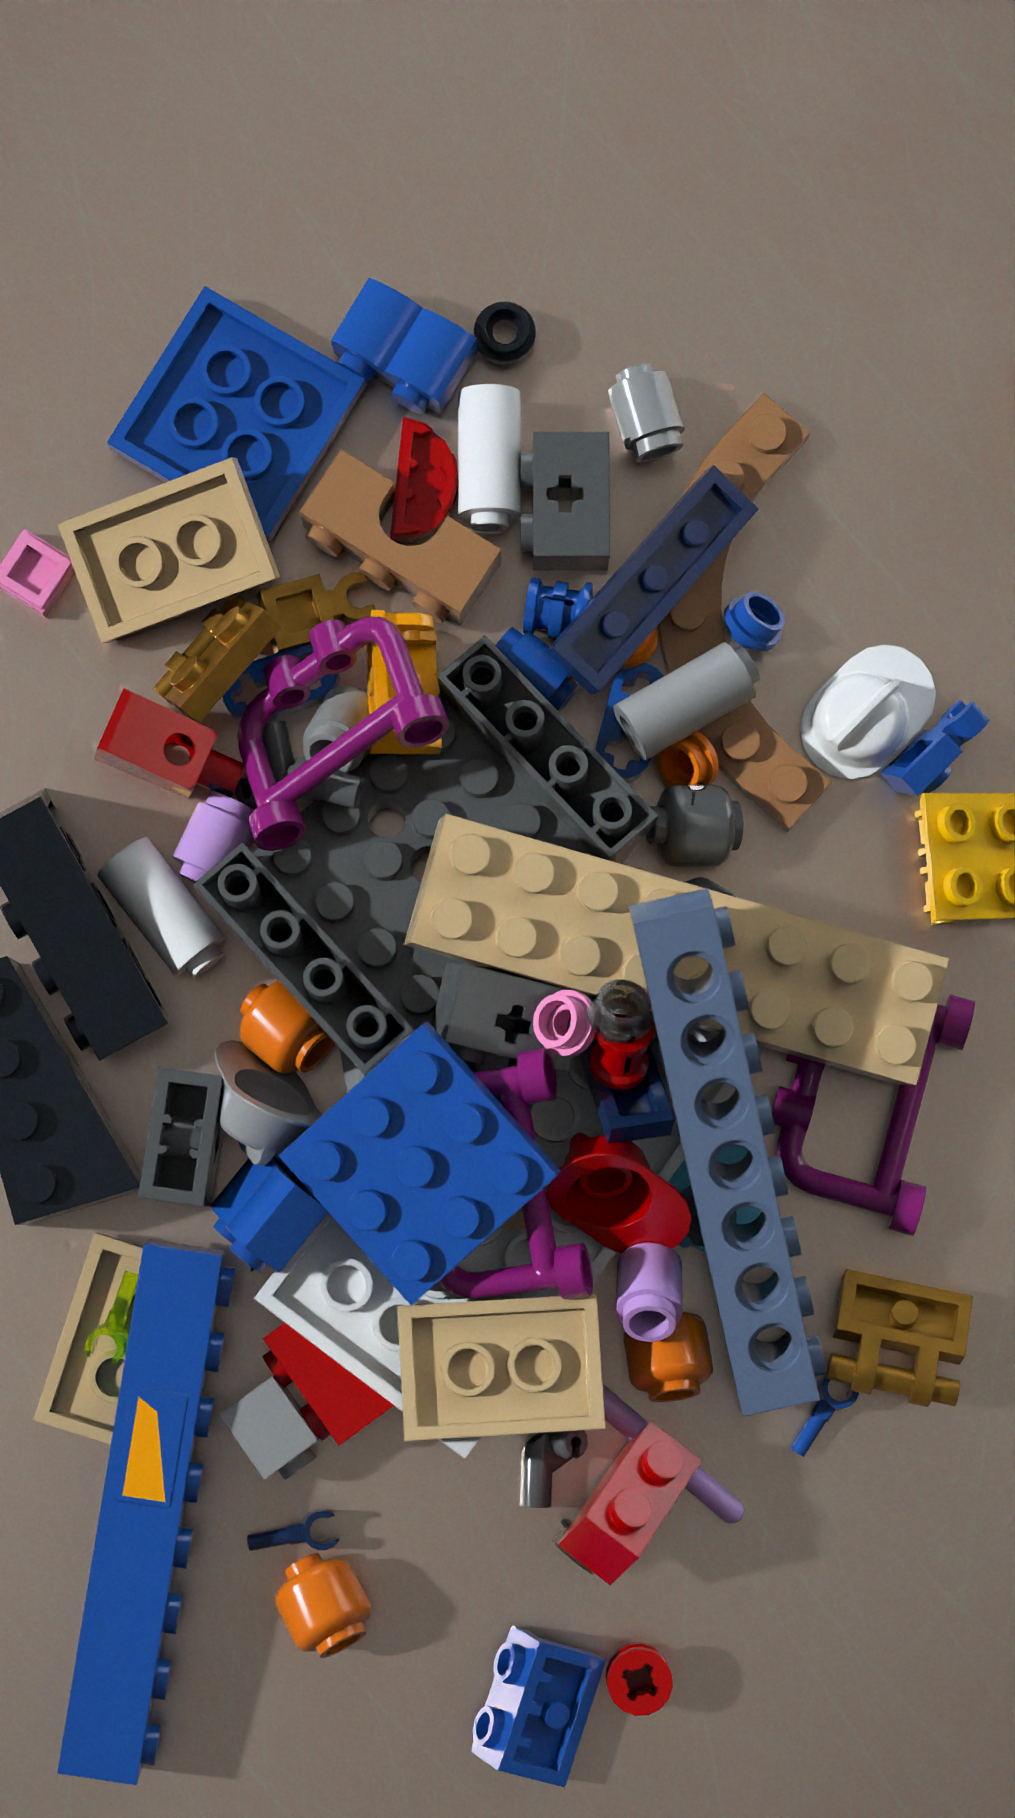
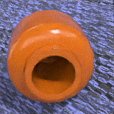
(282, 1030)
(672, 1366)
(323, 1605)

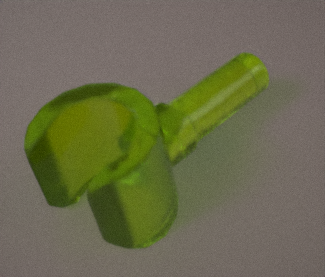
(116, 1319)

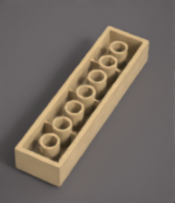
(570, 926)

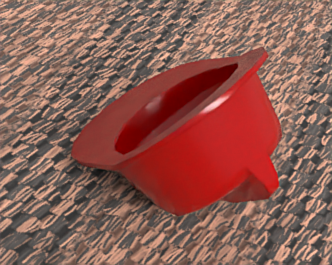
(617, 1195)

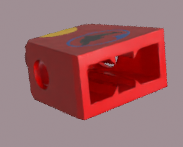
(136, 744)

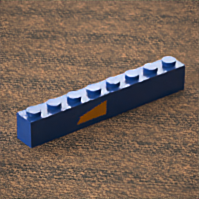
(143, 1511)

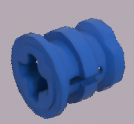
(553, 607)

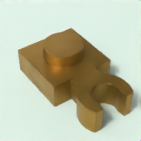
(305, 604)

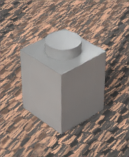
(271, 1430)

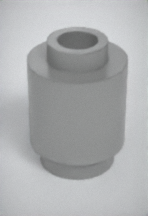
(646, 412)
(337, 714)

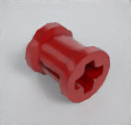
(609, 1059)

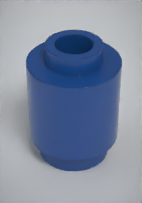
(532, 660)

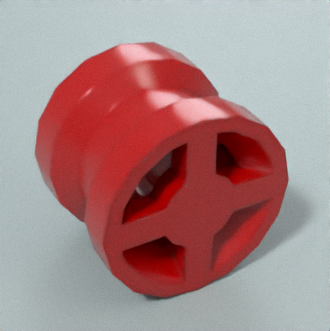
(634, 1662)

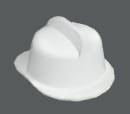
(867, 711)

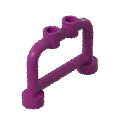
(414, 716)
(888, 1194)
(551, 1266)

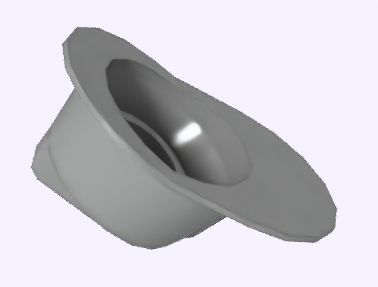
(261, 1105)

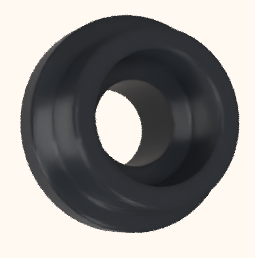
(508, 315)

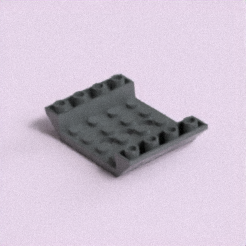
(341, 899)

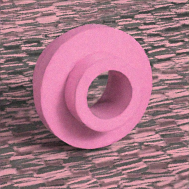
(552, 1019)

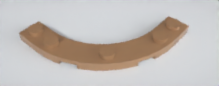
(745, 744)

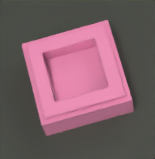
(35, 573)

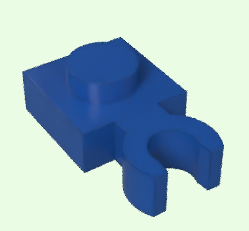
(927, 758)

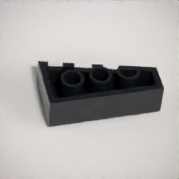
(72, 932)
(53, 1133)

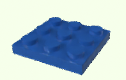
(238, 393)
(419, 1163)

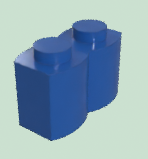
(404, 347)
(266, 1214)

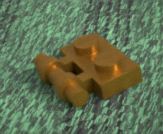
(216, 657)
(902, 1319)

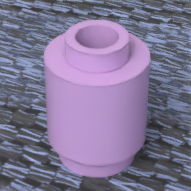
(212, 834)
(649, 1291)

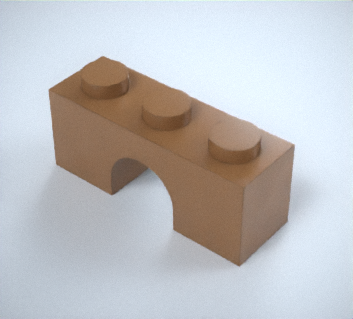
(441, 573)

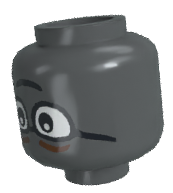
(696, 825)

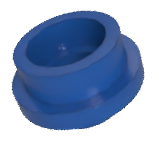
(754, 621)

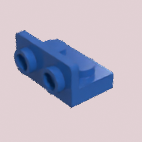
(536, 1707)

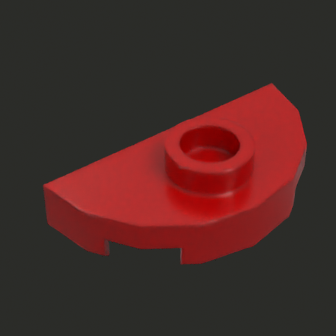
(424, 483)

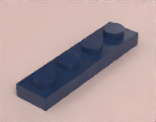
(652, 580)

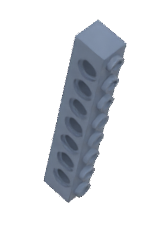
(764, 1373)

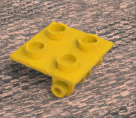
(968, 855)

